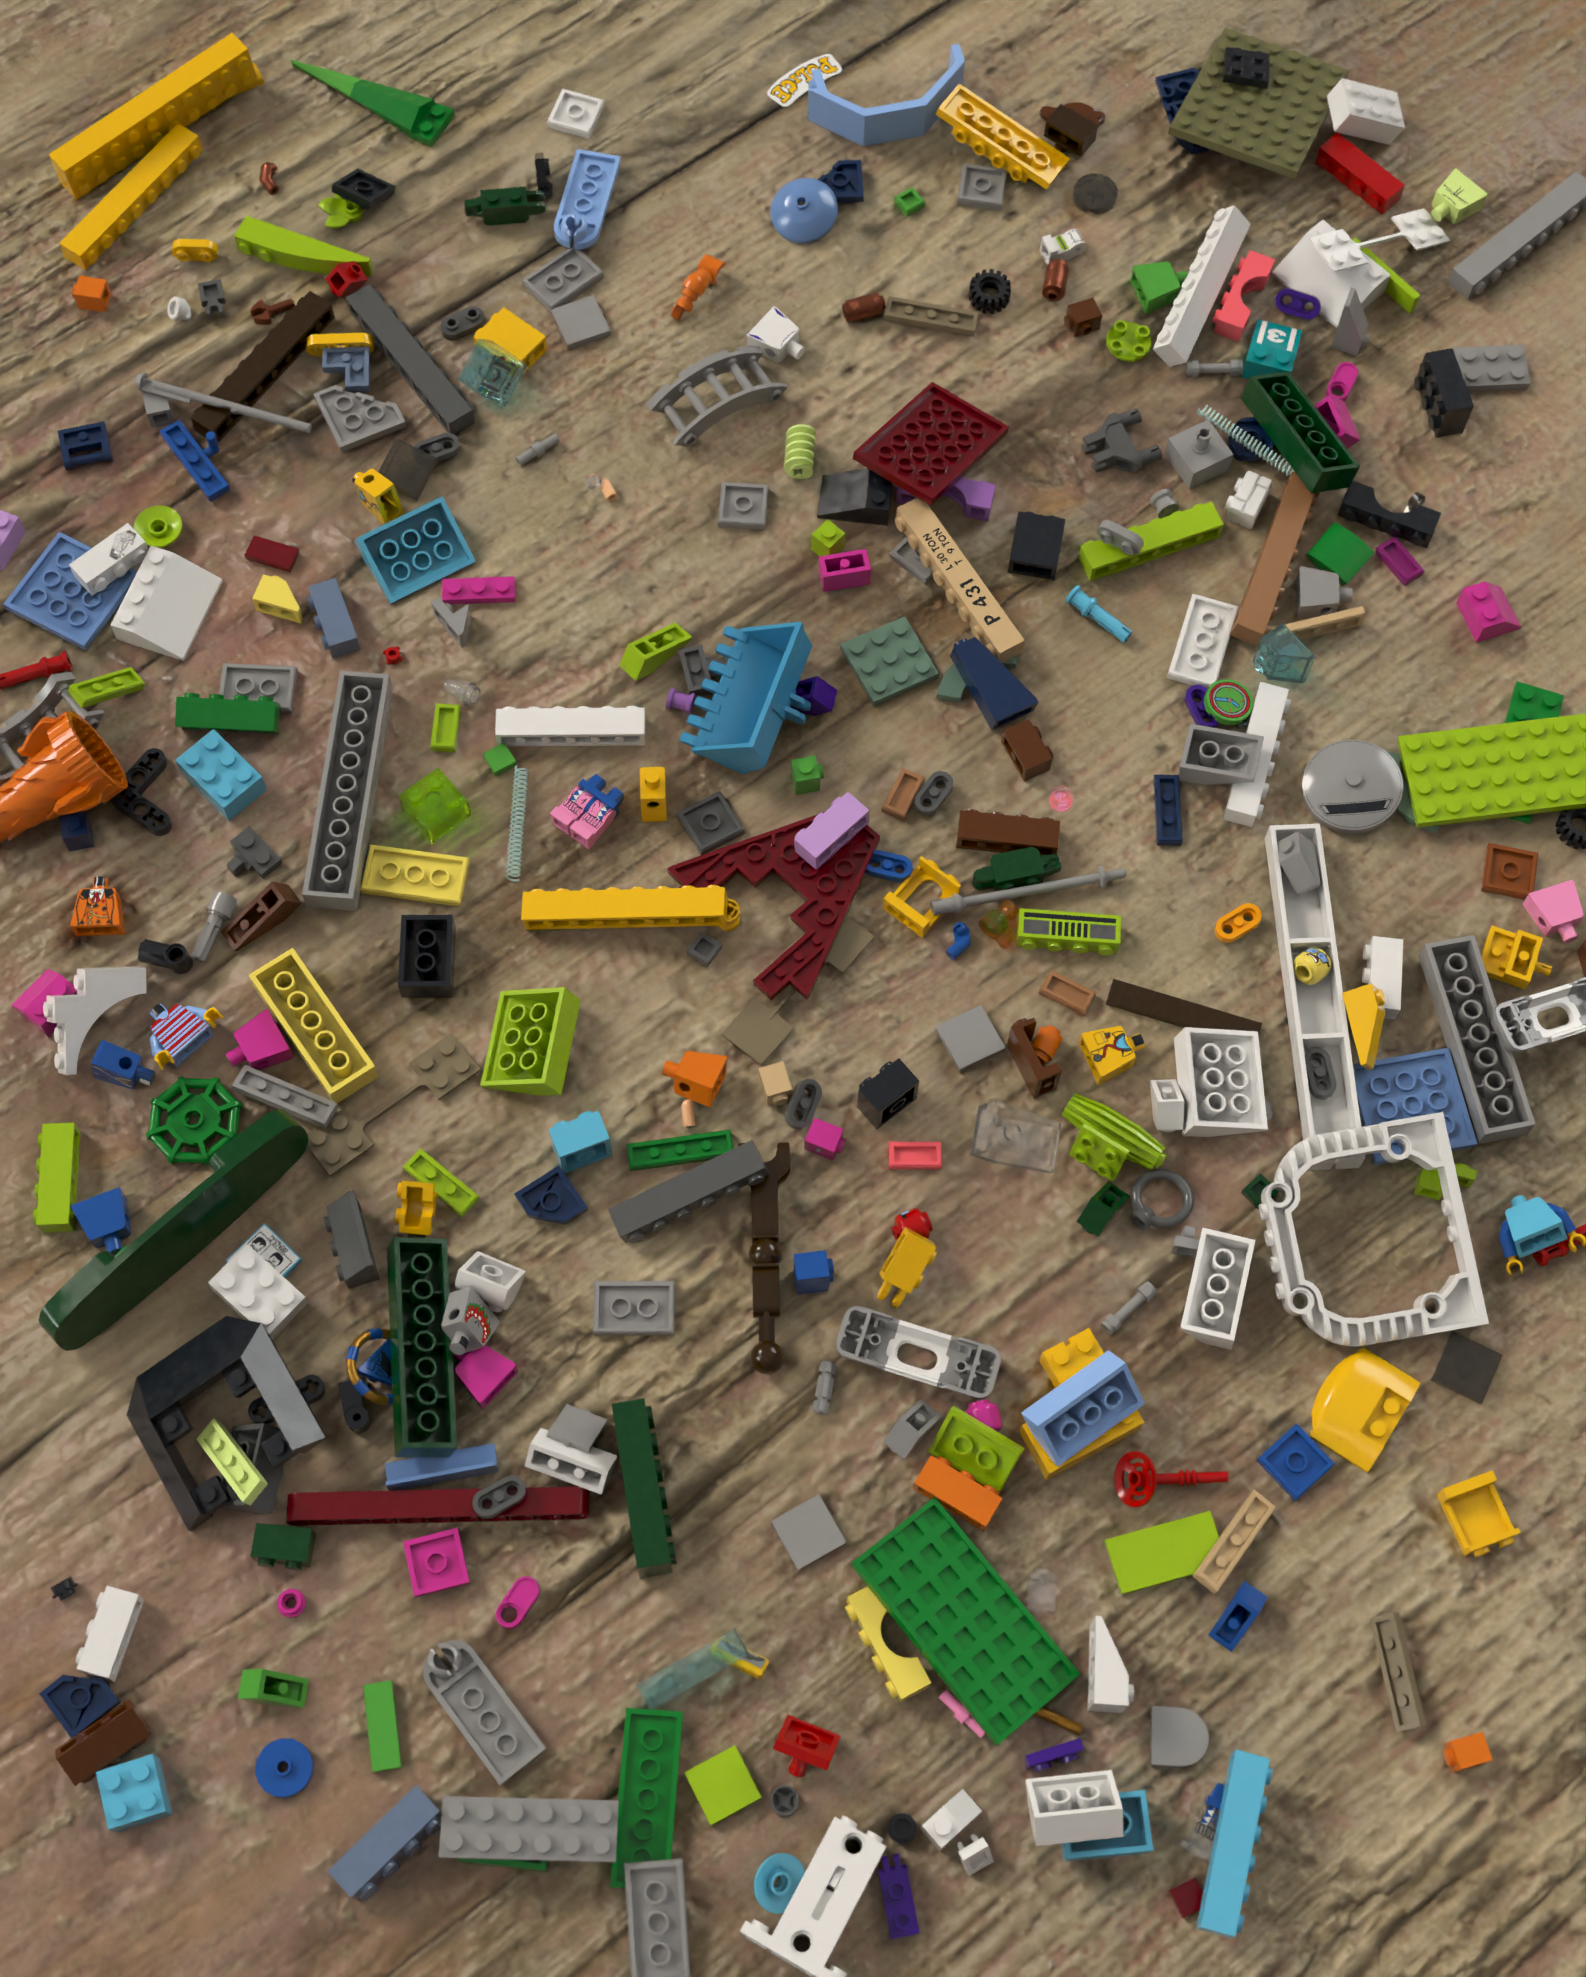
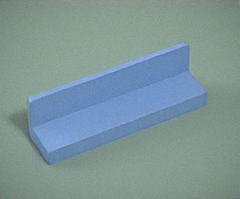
(434, 1470)

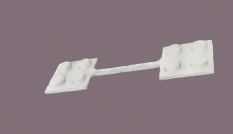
(1343, 253)

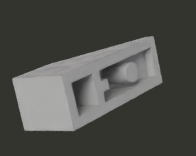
(1351, 327)

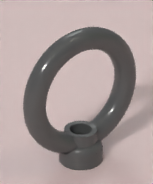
(1144, 1216)

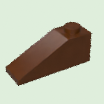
(261, 915)

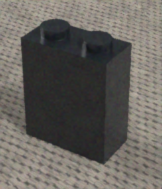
(1036, 545)

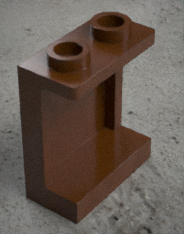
(1038, 1079)

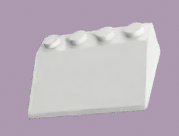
(1309, 273)
(165, 604)
(1220, 1082)

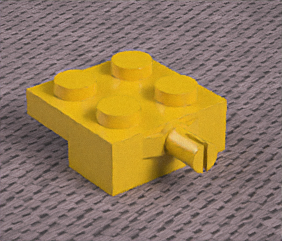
(1512, 956)

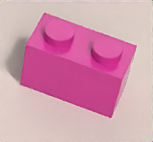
(844, 570)

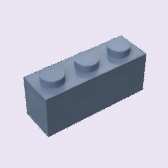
(332, 618)

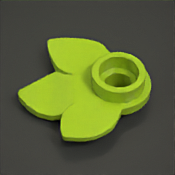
(340, 211)

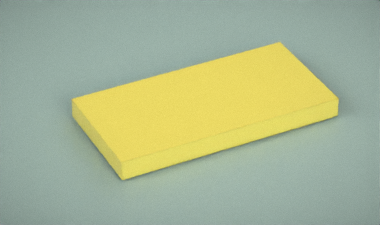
(415, 875)

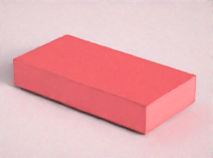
(915, 1155)

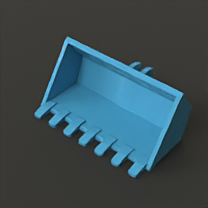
(751, 695)

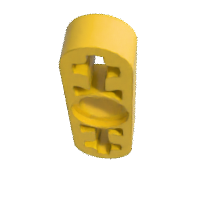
(317, 342)

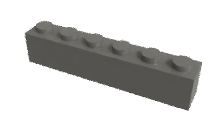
(688, 1192)

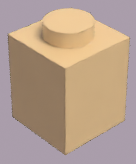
(775, 1083)

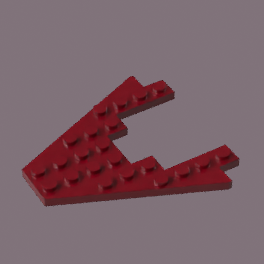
(826, 892)

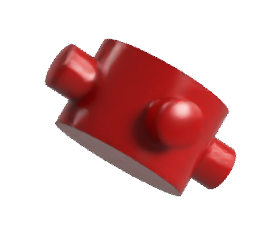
(393, 655)

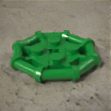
(195, 1105)

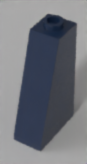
(991, 684)

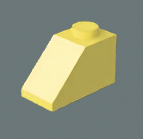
(276, 599)

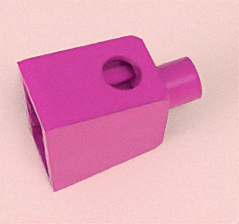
(259, 1043)
(484, 1373)

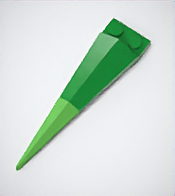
(410, 113)

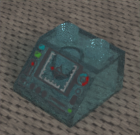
(492, 371)

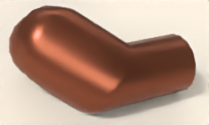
(267, 171)

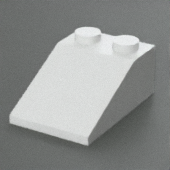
(1107, 1675)

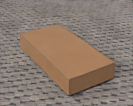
(903, 794)
(1067, 993)

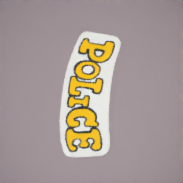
(795, 82)

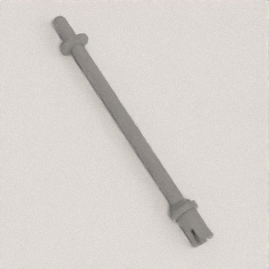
(958, 903)

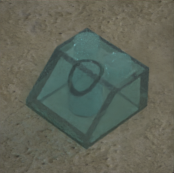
(1283, 656)

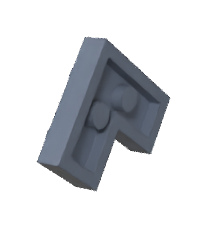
(352, 361)

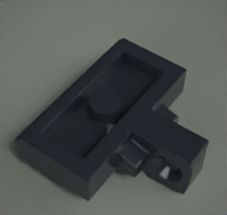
(542, 170)

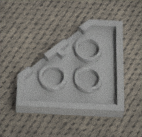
(357, 417)

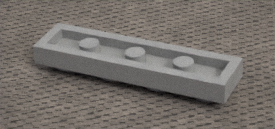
(285, 1096)

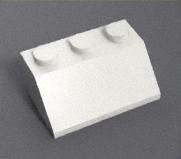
(1074, 1808)

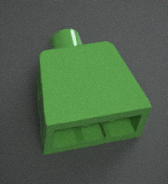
(1156, 284)

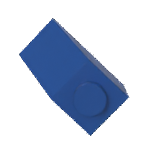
(1238, 1616)

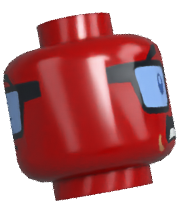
(913, 1220)

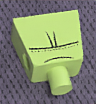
(1457, 198)

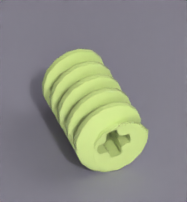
(799, 451)

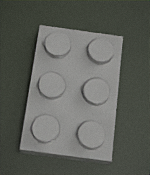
(1493, 367)

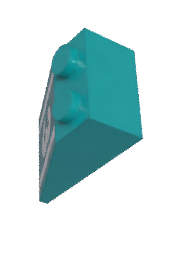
(1271, 349)

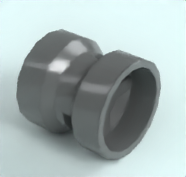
(784, 1801)

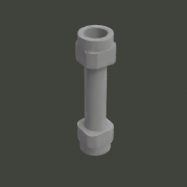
(1234, 368)
(1113, 1322)

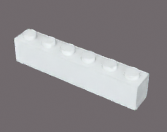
(1264, 721)
(570, 726)

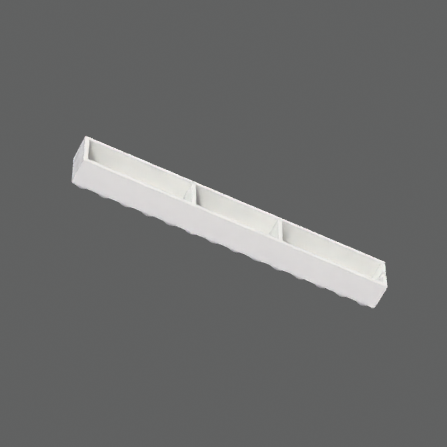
(1317, 1010)

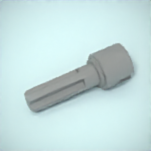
(219, 910)

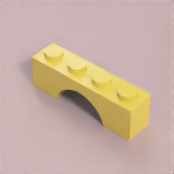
(904, 1675)

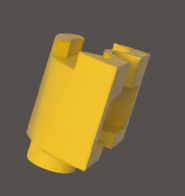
(417, 1207)

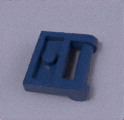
(84, 439)

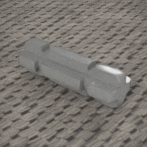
(824, 1388)

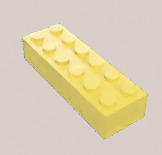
(313, 1026)

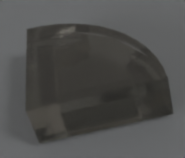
(1415, 500)

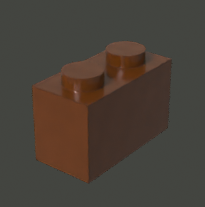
(1027, 749)

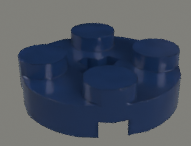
(1255, 430)

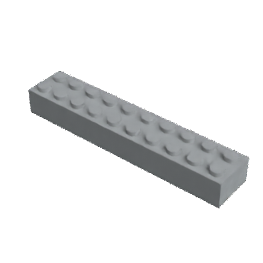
(347, 791)

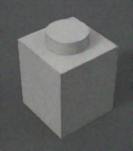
(158, 409)

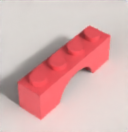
(1252, 276)

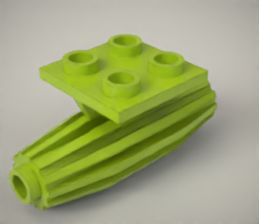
(1109, 1138)

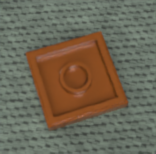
(1509, 871)

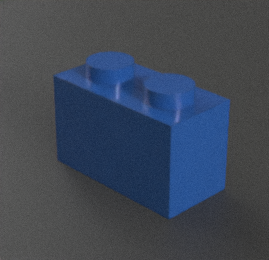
(812, 1272)

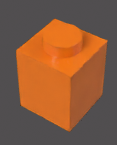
(91, 293)
(1467, 1752)

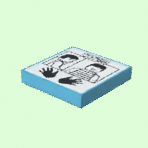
(272, 1250)

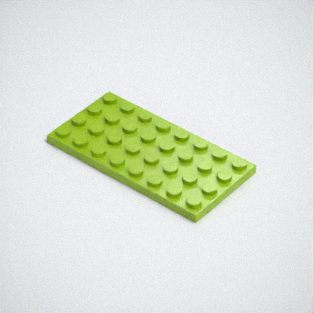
(1496, 770)

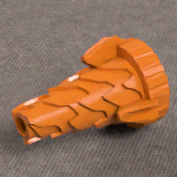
(64, 774)

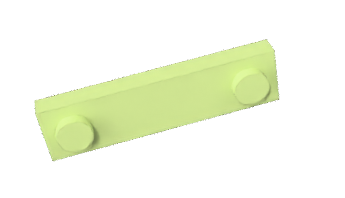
(232, 1461)

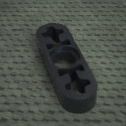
(302, 1384)

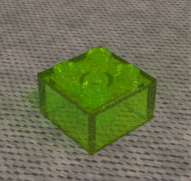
(434, 805)

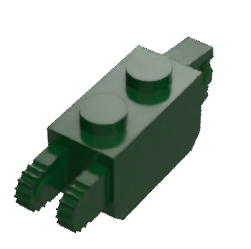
(506, 205)
(1016, 869)

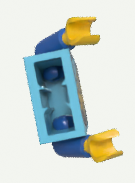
(1533, 1227)

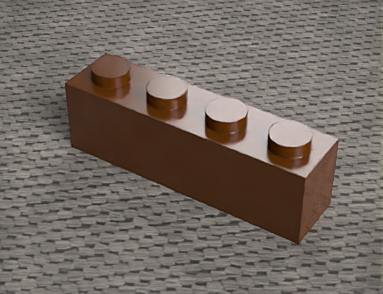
(1006, 833)

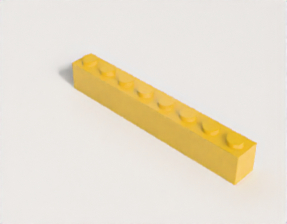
(131, 197)
(624, 908)

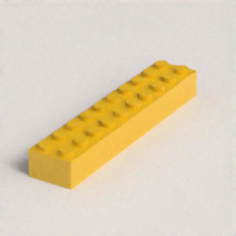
(149, 116)

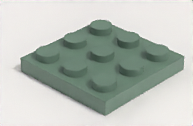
(889, 661)

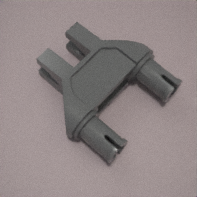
(1117, 446)

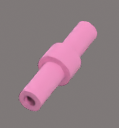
(961, 1712)

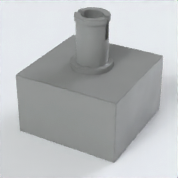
(1198, 454)

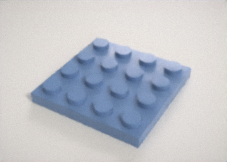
(58, 602)
(1412, 1088)

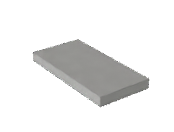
(657, 1918)

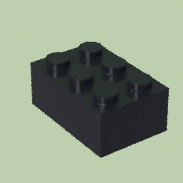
(1443, 393)
(427, 956)

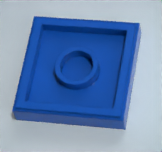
(1295, 1462)

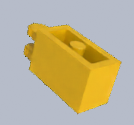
(906, 1265)

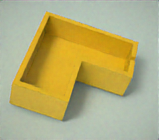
(1060, 1364)

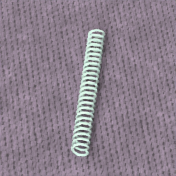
(1245, 440)
(519, 845)

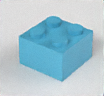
(580, 1141)
(133, 1793)

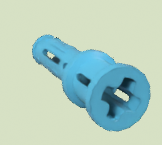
(1090, 607)

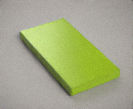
(1161, 1552)

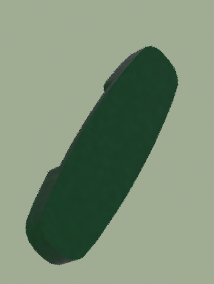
(113, 1286)

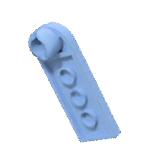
(586, 198)

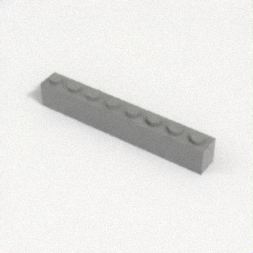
(1520, 237)

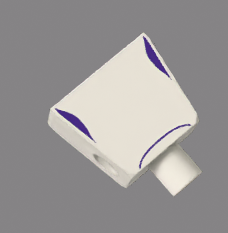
(776, 336)

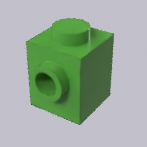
(806, 775)

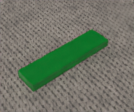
(678, 1150)

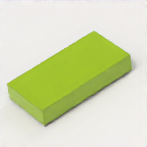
(445, 727)

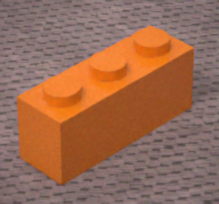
(958, 1492)

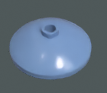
(808, 221)

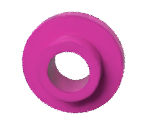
(283, 1599)

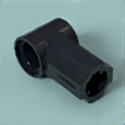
(164, 956)

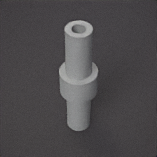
(537, 449)

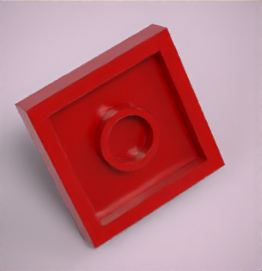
(806, 1745)

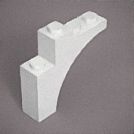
(77, 1012)

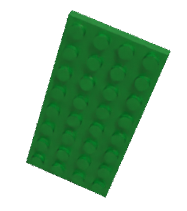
(965, 1620)

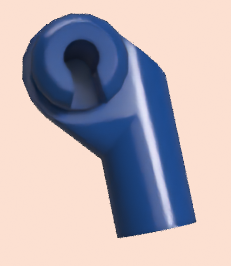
(961, 939)

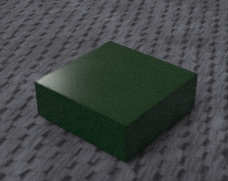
(1255, 1188)

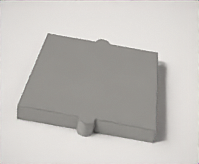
(577, 1428)

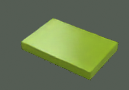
(976, 1449)

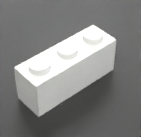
(96, 567)
(1385, 970)
(571, 1464)
(109, 1633)

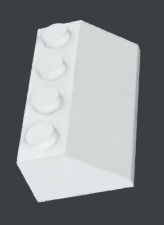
(1217, 1288)

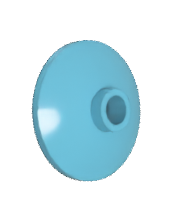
(788, 1873)

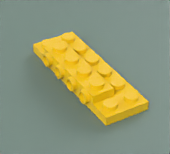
(1001, 138)

